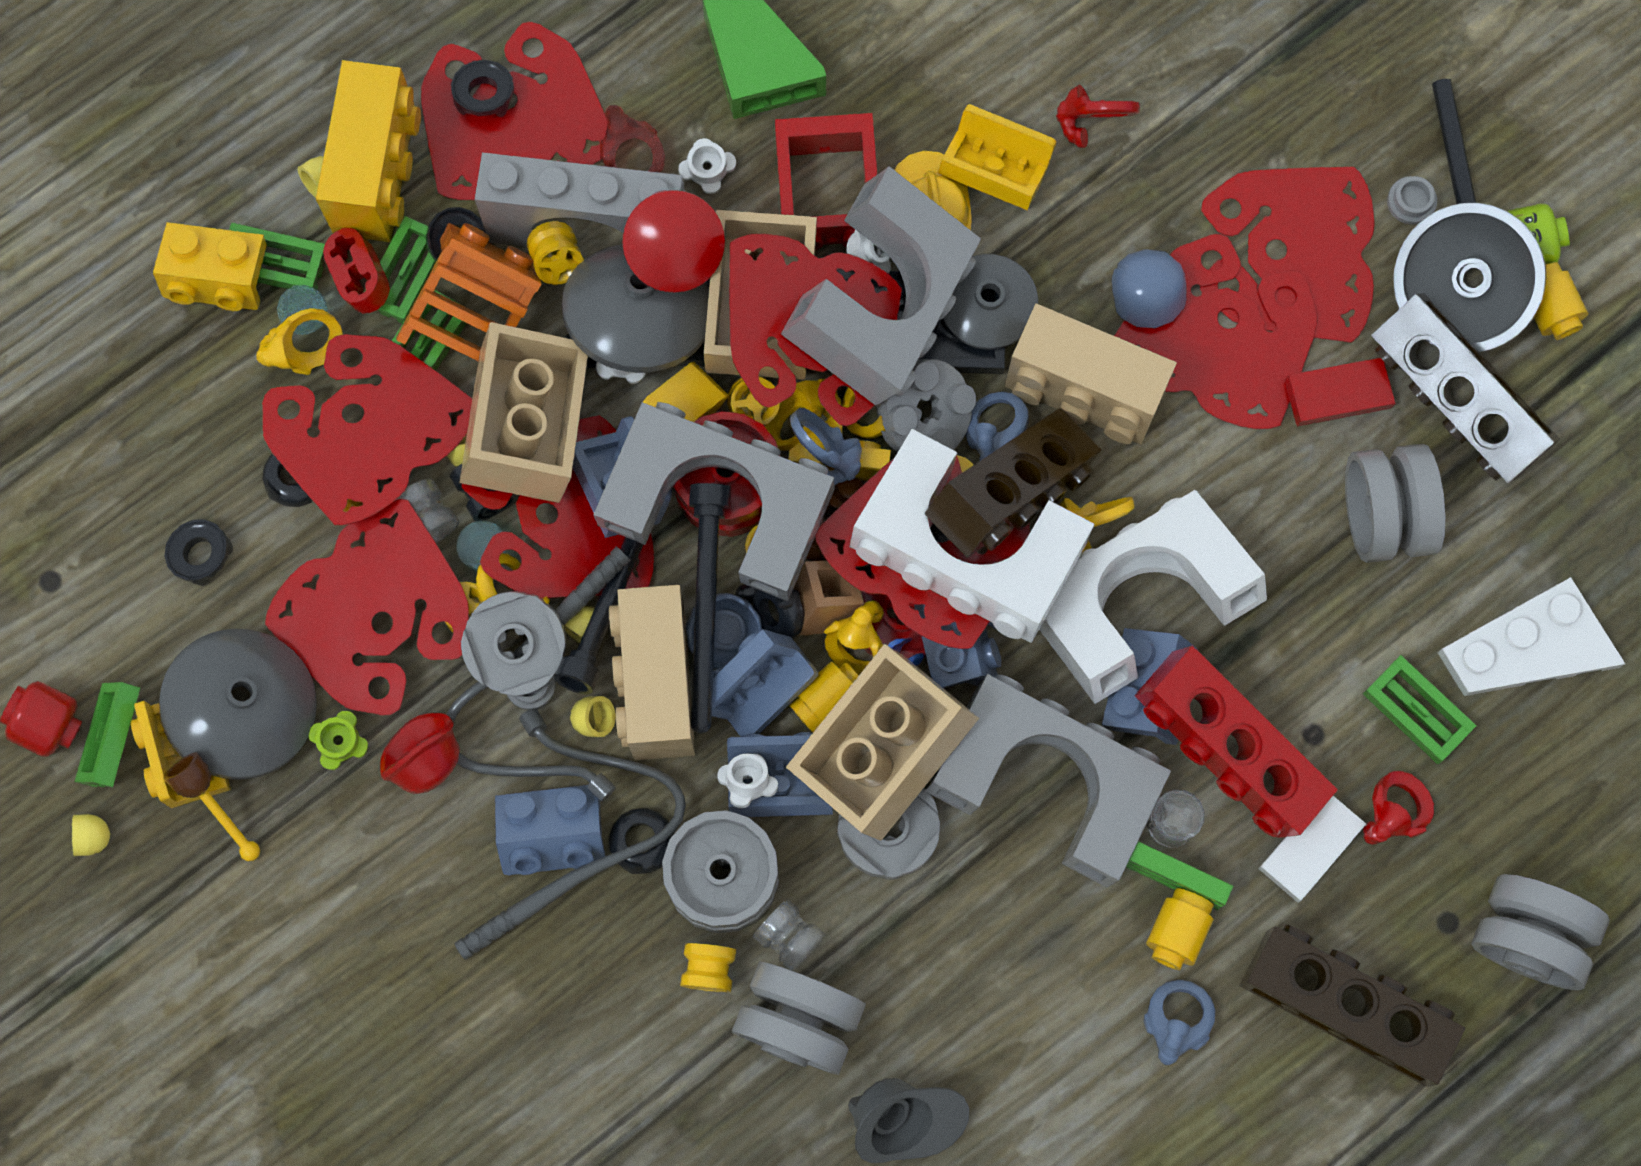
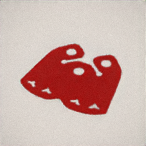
(542, 122)
(1311, 221)
(764, 298)
(1235, 360)
(383, 445)
(572, 539)
(890, 583)
(354, 586)

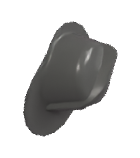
(905, 1121)

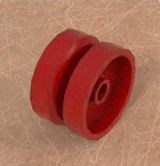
(745, 502)

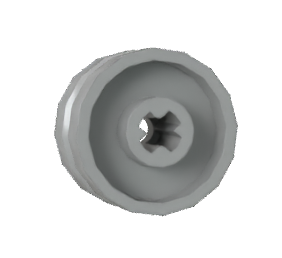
(1395, 503)
(724, 840)
(1540, 931)
(800, 1013)

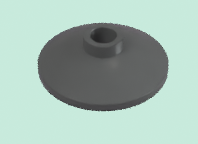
(992, 323)

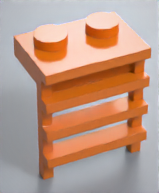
(481, 268)

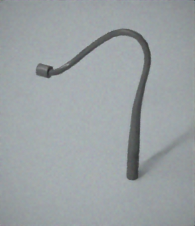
(573, 603)
(524, 909)

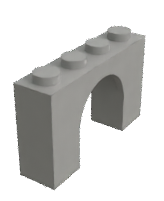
(523, 191)
(932, 256)
(667, 447)
(1119, 780)

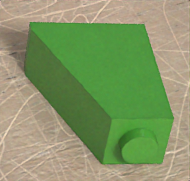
(760, 57)

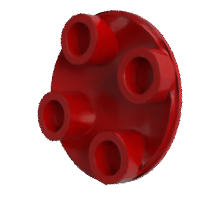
(673, 241)

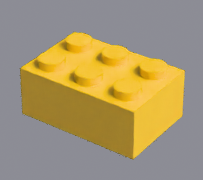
(368, 150)

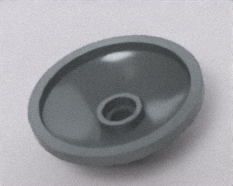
(1483, 238)
(630, 325)
(234, 735)

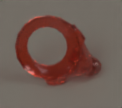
(622, 128)

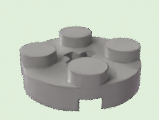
(950, 401)
(501, 669)
(893, 856)

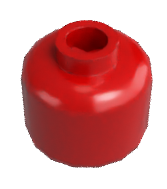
(41, 718)

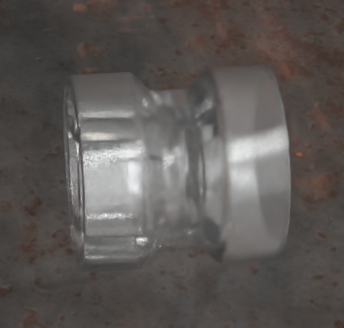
(426, 502)
(1182, 811)
(780, 927)

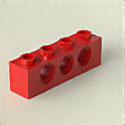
(1298, 786)

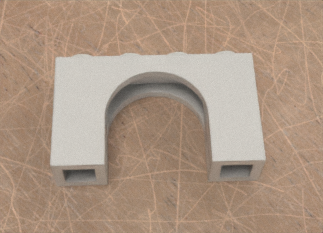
(1177, 540)
(1007, 593)

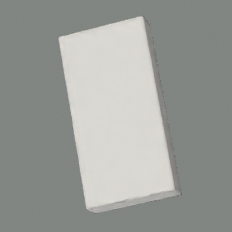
(1305, 858)

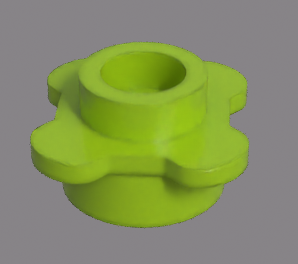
(324, 734)

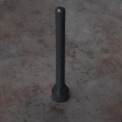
(709, 506)
(579, 669)

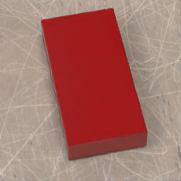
(1339, 391)

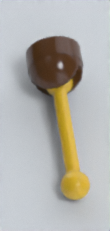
(191, 779)

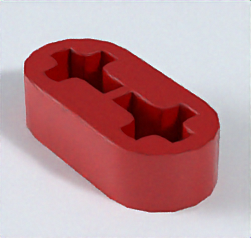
(364, 265)

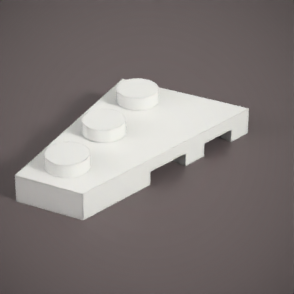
(1532, 643)

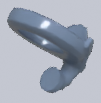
(984, 436)
(838, 453)
(1176, 1036)

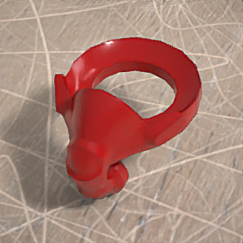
(1080, 106)
(1392, 818)

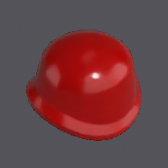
(421, 754)

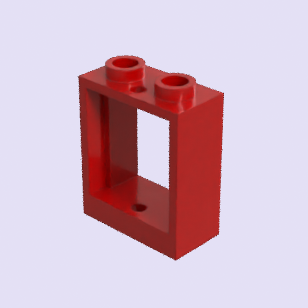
(822, 136)

